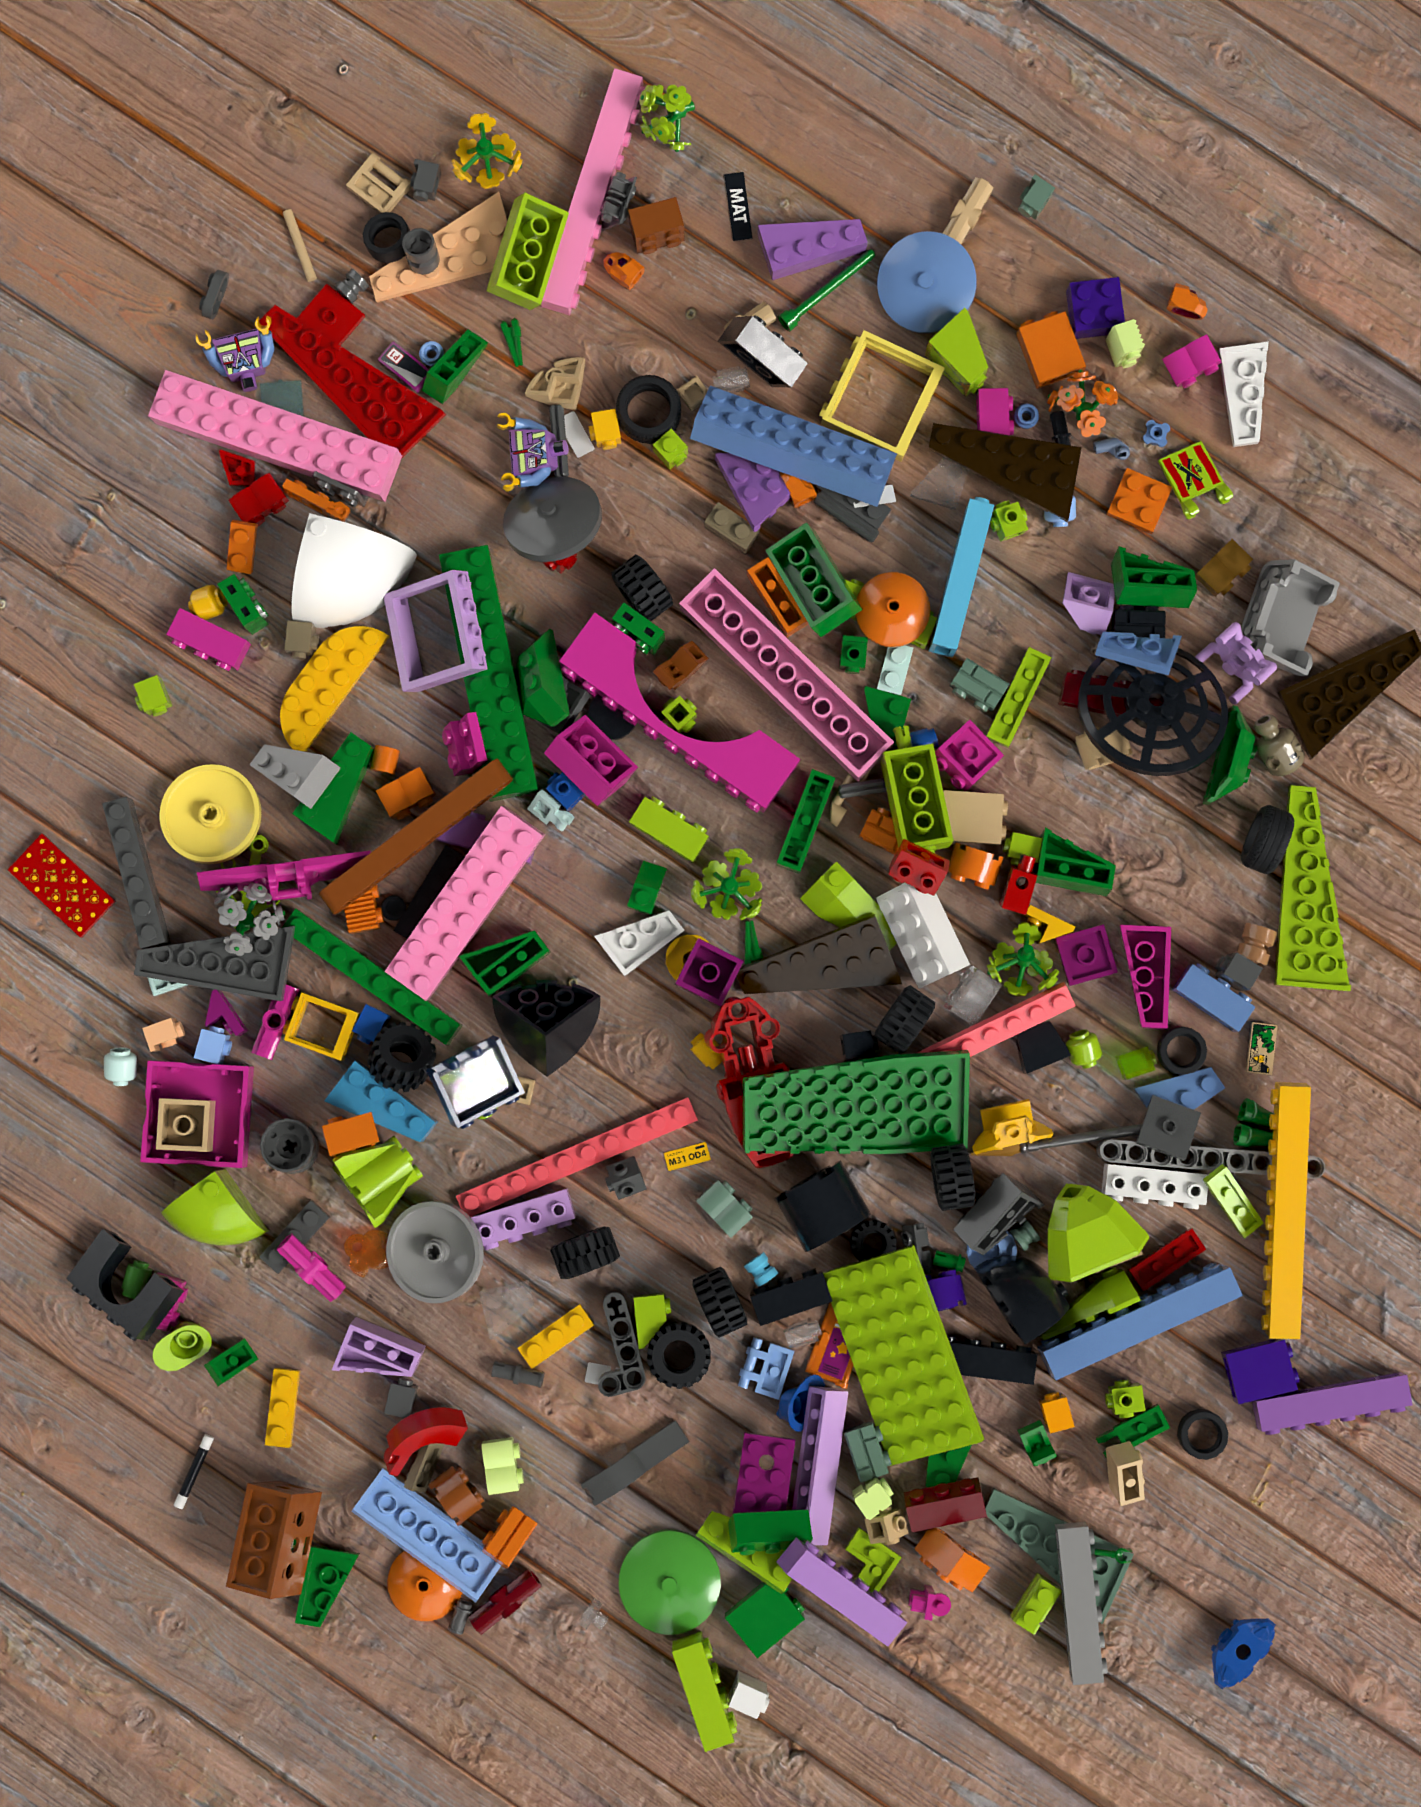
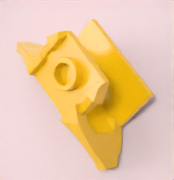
(1009, 1126)

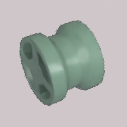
(1025, 1235)

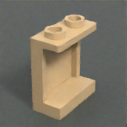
(976, 816)

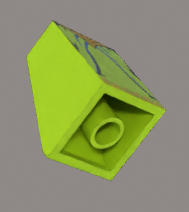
(960, 353)

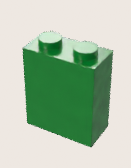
(764, 1617)

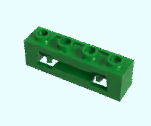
(805, 821)

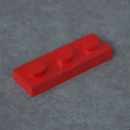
(1167, 1259)

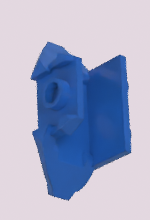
(1229, 1668)

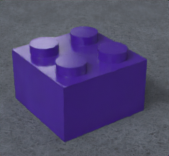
(1094, 306)

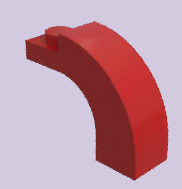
(421, 1429)

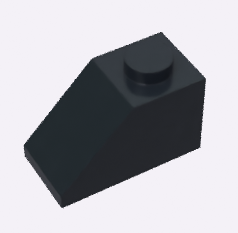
(858, 1044)

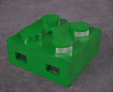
(247, 609)
(644, 632)

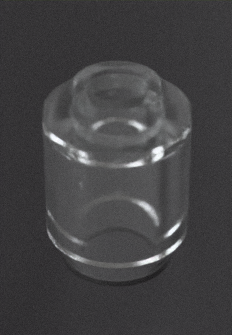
(731, 379)
(802, 1333)

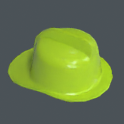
(181, 1346)

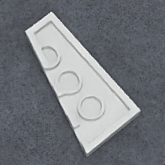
(1243, 383)

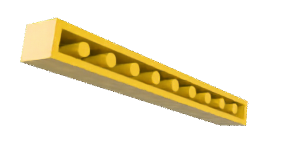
(1287, 1210)

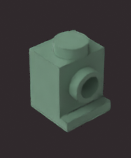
(1035, 197)

